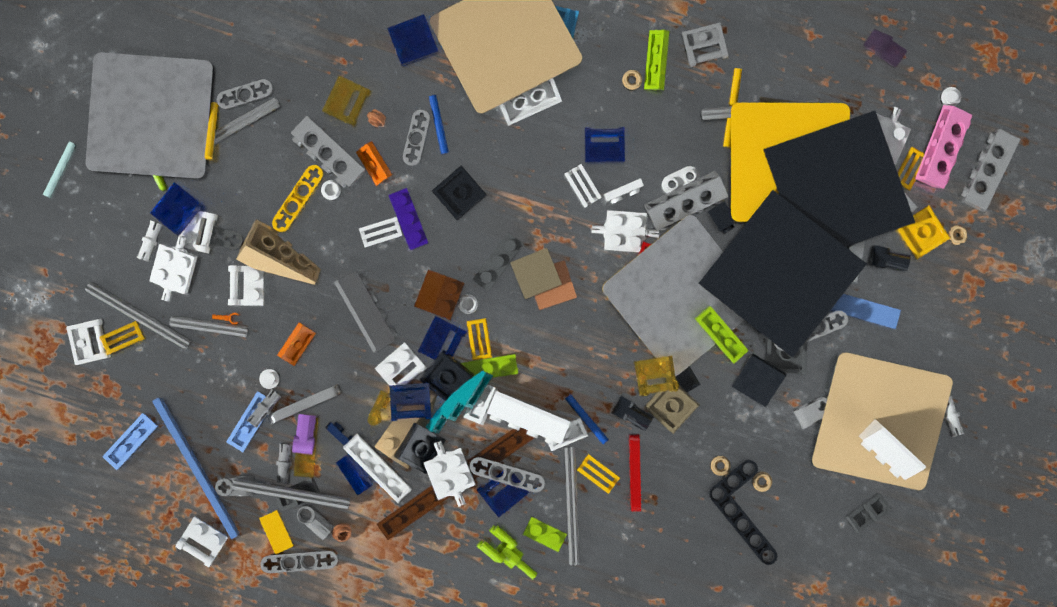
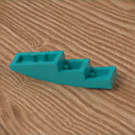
(463, 397)

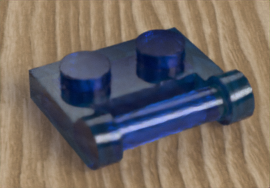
(604, 150)
(436, 337)
(407, 396)
(504, 498)

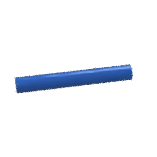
(438, 124)
(587, 419)

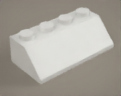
(528, 417)

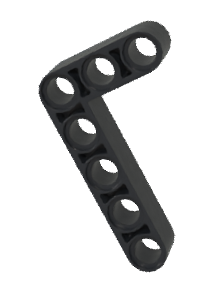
(739, 514)

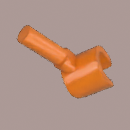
(225, 317)

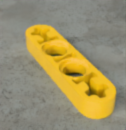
(300, 200)

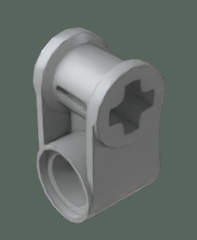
(810, 412)
(233, 492)

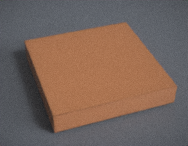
(560, 293)

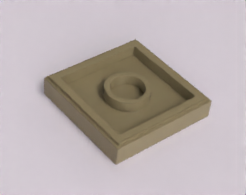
(536, 273)
(672, 408)

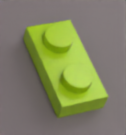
(544, 534)

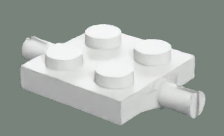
(894, 133)
(625, 231)
(173, 268)
(449, 473)

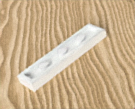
(377, 468)

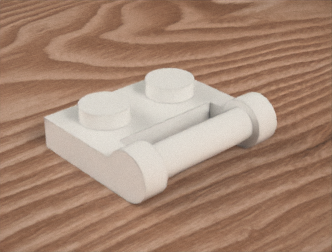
(194, 231)
(252, 286)
(81, 342)
(398, 362)
(206, 536)

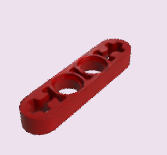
(635, 474)

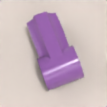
(304, 438)

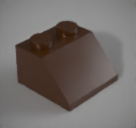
(439, 294)

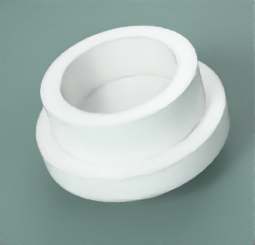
(951, 96)
(331, 190)
(467, 304)
(269, 378)

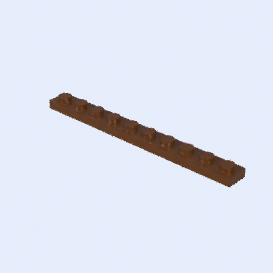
(428, 500)

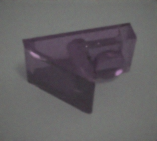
(885, 47)

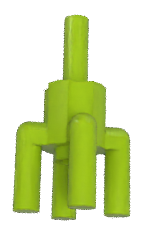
(506, 551)

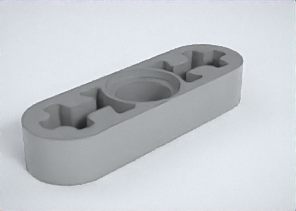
(232, 103)
(425, 124)

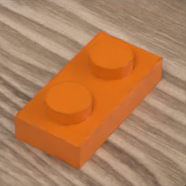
(374, 163)
(296, 344)

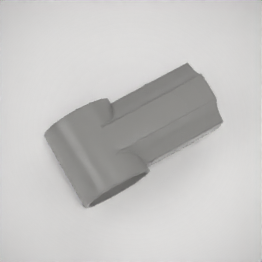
(316, 523)

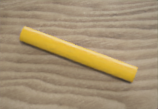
(211, 130)

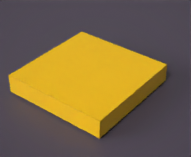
(923, 234)

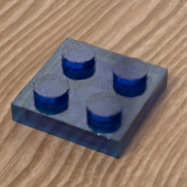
(412, 39)
(176, 209)

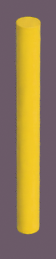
(733, 99)

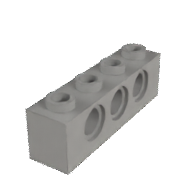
(307, 128)
(1008, 145)
(675, 199)

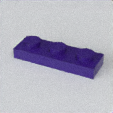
(408, 219)

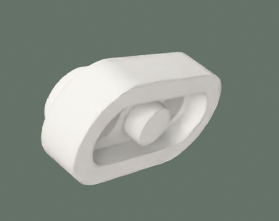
(679, 178)

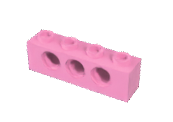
(935, 151)

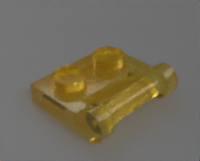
(340, 97)
(655, 369)
(382, 402)

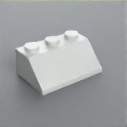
(531, 102)
(890, 451)

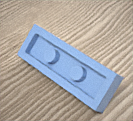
(244, 430)
(130, 441)

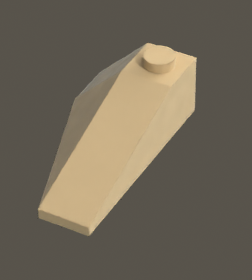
(271, 254)
(397, 431)

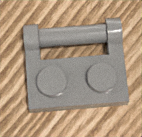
(702, 38)

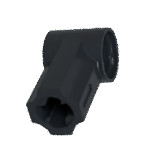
(884, 257)
(630, 412)

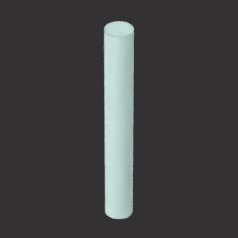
(59, 169)

